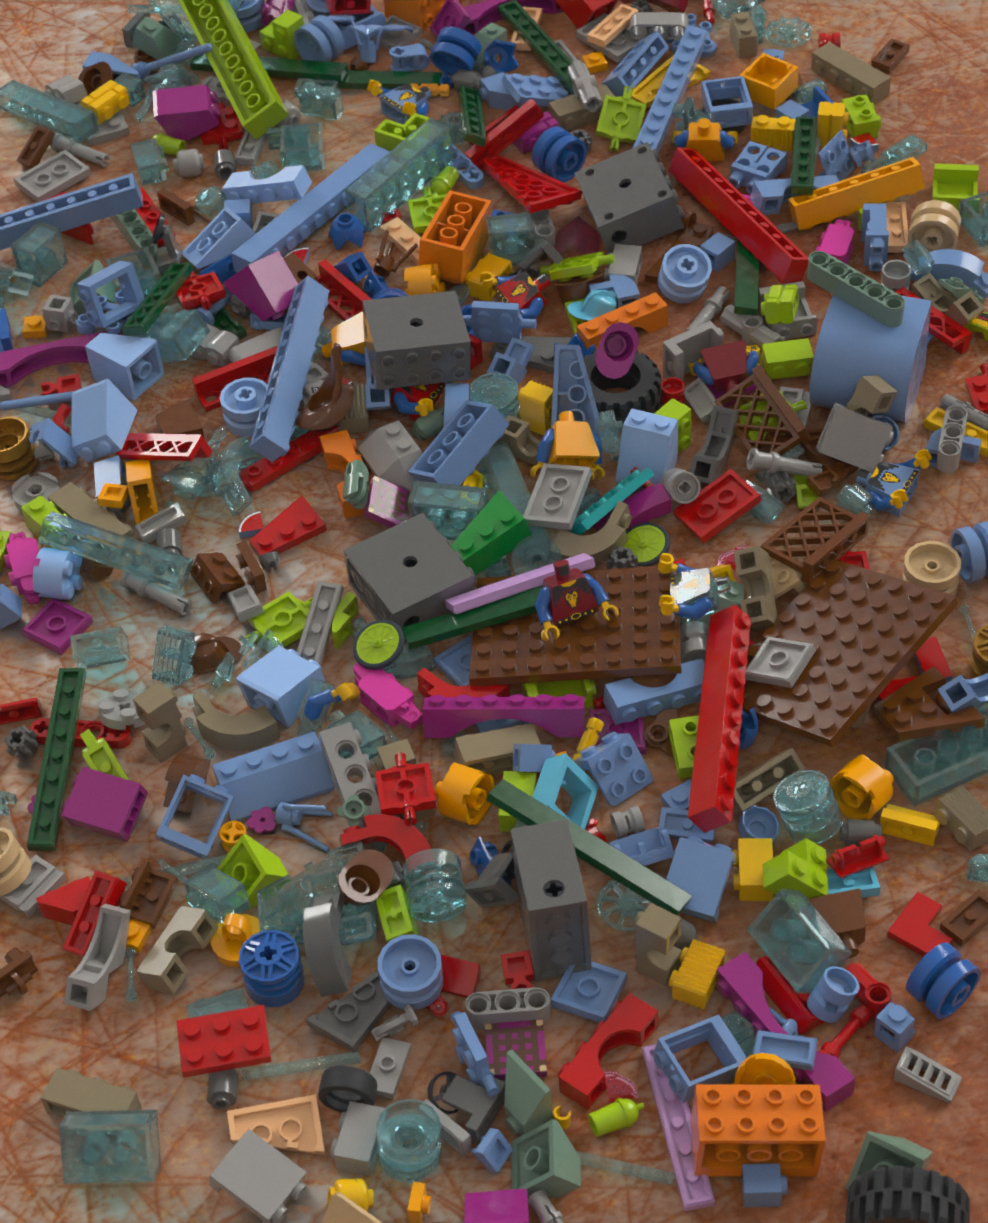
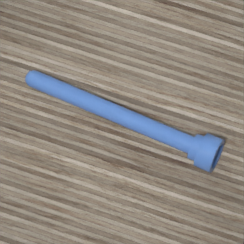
(145, 69)
(36, 401)

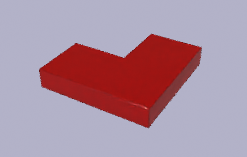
(913, 925)

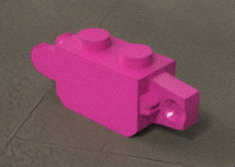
(837, 240)
(22, 559)
(384, 692)

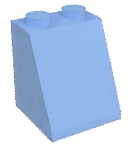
(126, 361)
(100, 420)
(647, 442)
(279, 683)

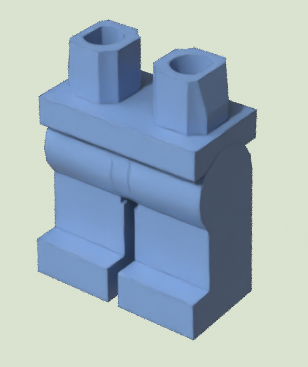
(756, 167)
(874, 235)

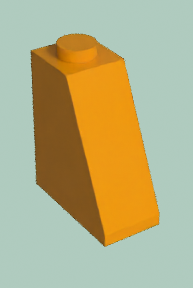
(141, 489)

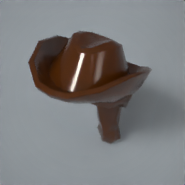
(330, 401)

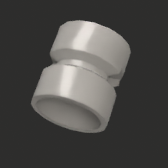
(896, 275)
(681, 485)
(693, 641)

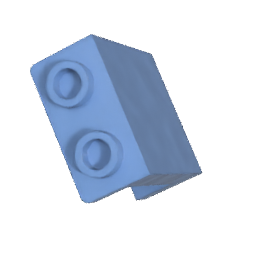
(701, 873)

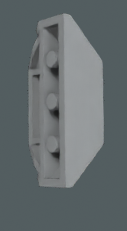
(391, 454)

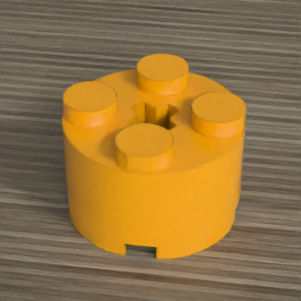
(423, 279)
(862, 788)
(464, 794)

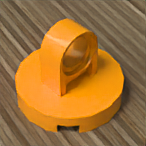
(231, 937)
(764, 1070)

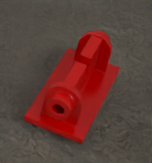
(855, 859)

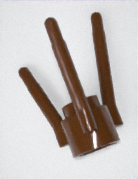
(385, 262)

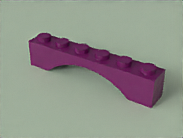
(487, 11)
(23, 361)
(449, 715)
(742, 984)

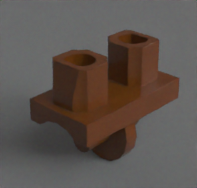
(16, 972)

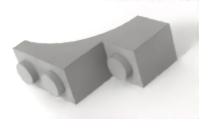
(88, 983)

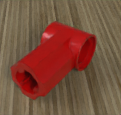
(870, 989)

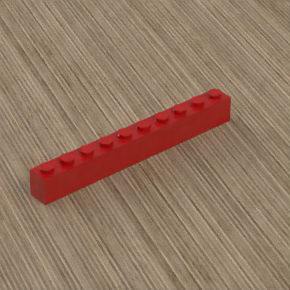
(739, 216)
(719, 719)

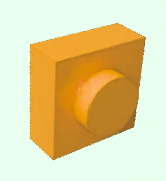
(595, 62)
(34, 327)
(113, 495)
(137, 934)
(418, 1203)

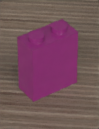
(104, 804)

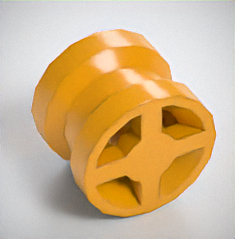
(230, 831)

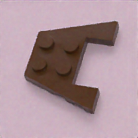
(833, 470)
(913, 714)

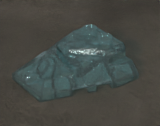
(284, 901)

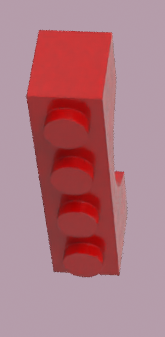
(628, 1024)

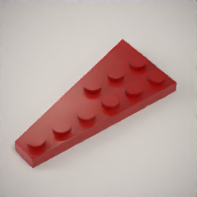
(528, 186)

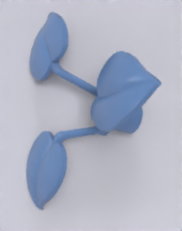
(368, 48)

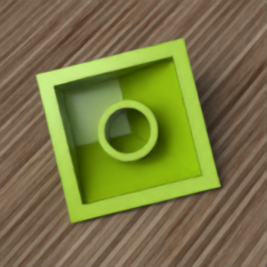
(252, 866)

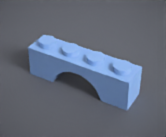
(286, 185)

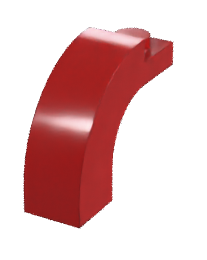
(431, 685)
(388, 830)

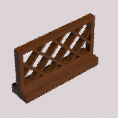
(776, 402)
(832, 547)

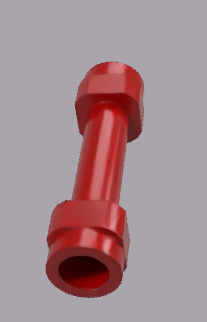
(858, 1019)

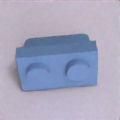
(616, 767)

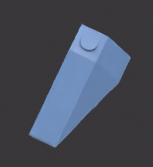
(572, 386)

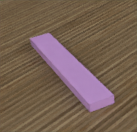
(512, 585)
(676, 1125)

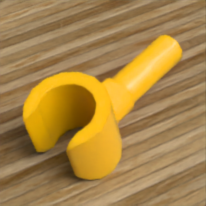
(563, 1121)

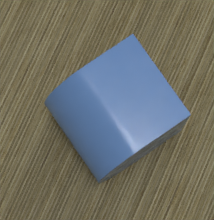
(861, 346)

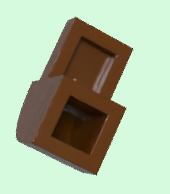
(186, 765)

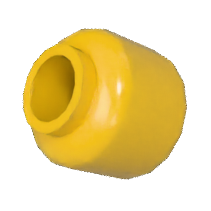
(355, 1190)

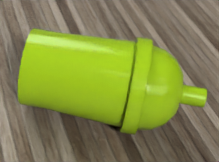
(169, 144)
(444, 181)
(614, 1116)

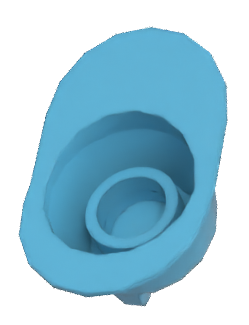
(594, 305)

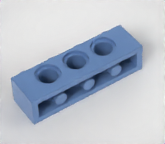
(636, 64)

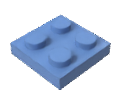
(589, 992)

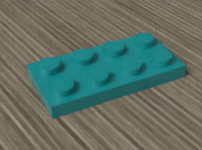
(610, 500)

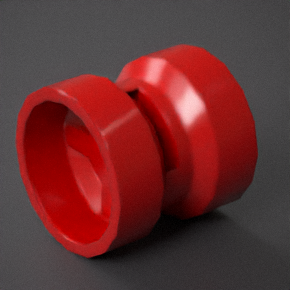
(834, 38)
(672, 388)

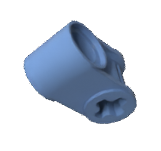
(409, 58)

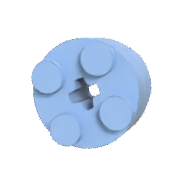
(57, 574)

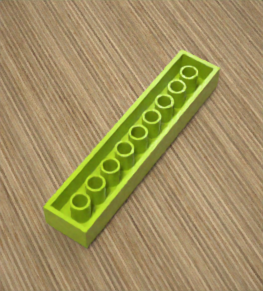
(236, 64)

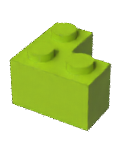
(279, 35)
(391, 134)
(798, 869)

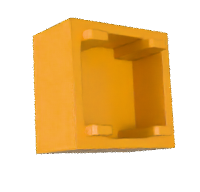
(770, 80)

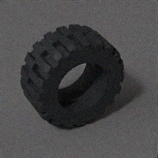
(641, 380)
(906, 1197)

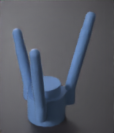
(292, 815)

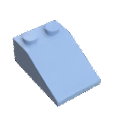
(218, 239)

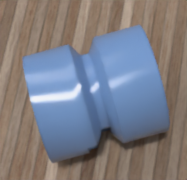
(833, 994)

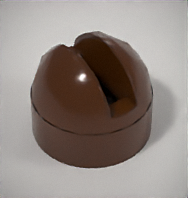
(357, 64)

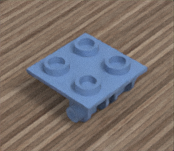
(836, 158)

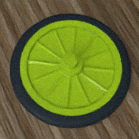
(648, 543)
(378, 644)

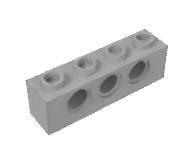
(346, 739)

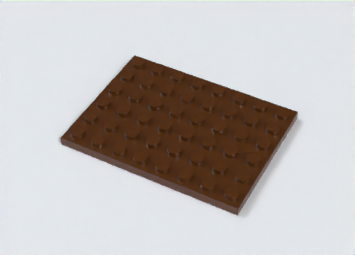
(862, 638)
(628, 645)

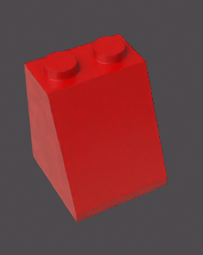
(584, 11)

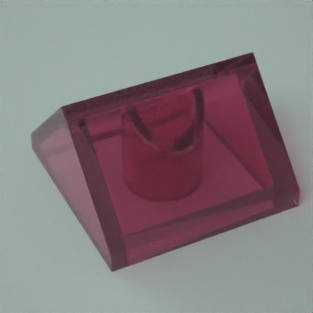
(577, 239)

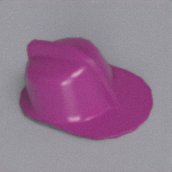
(616, 350)

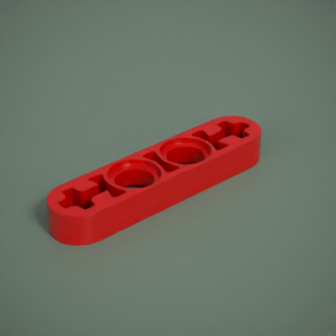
(83, 725)

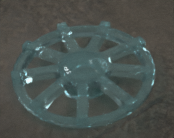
(788, 32)
(628, 904)

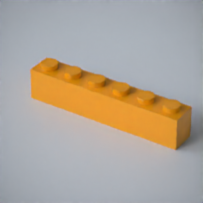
(850, 194)

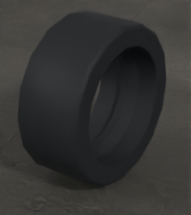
(346, 1084)

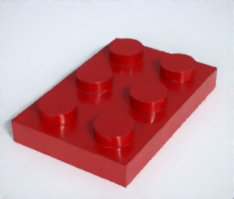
(717, 506)
(223, 1041)

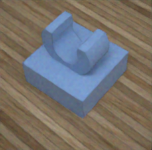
(492, 1150)

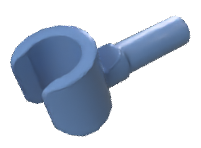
(788, 1025)

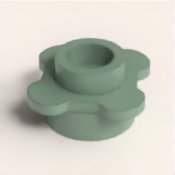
(353, 802)

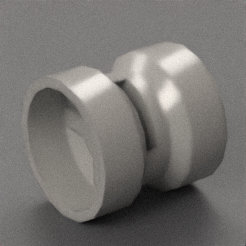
(627, 822)

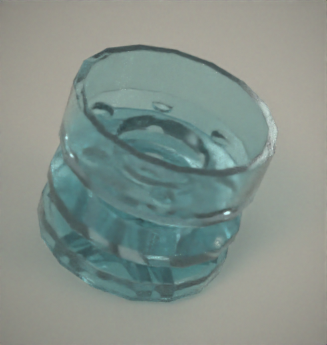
(497, 390)
(808, 806)
(434, 885)
(409, 1140)

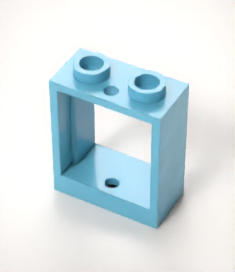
(565, 773)

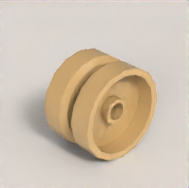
(935, 225)
(933, 566)
(14, 862)

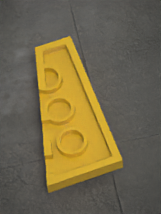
(648, 89)

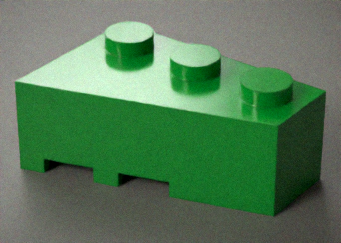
(491, 534)

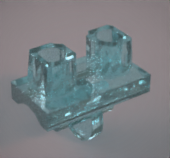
(688, 113)
(609, 431)
(267, 642)

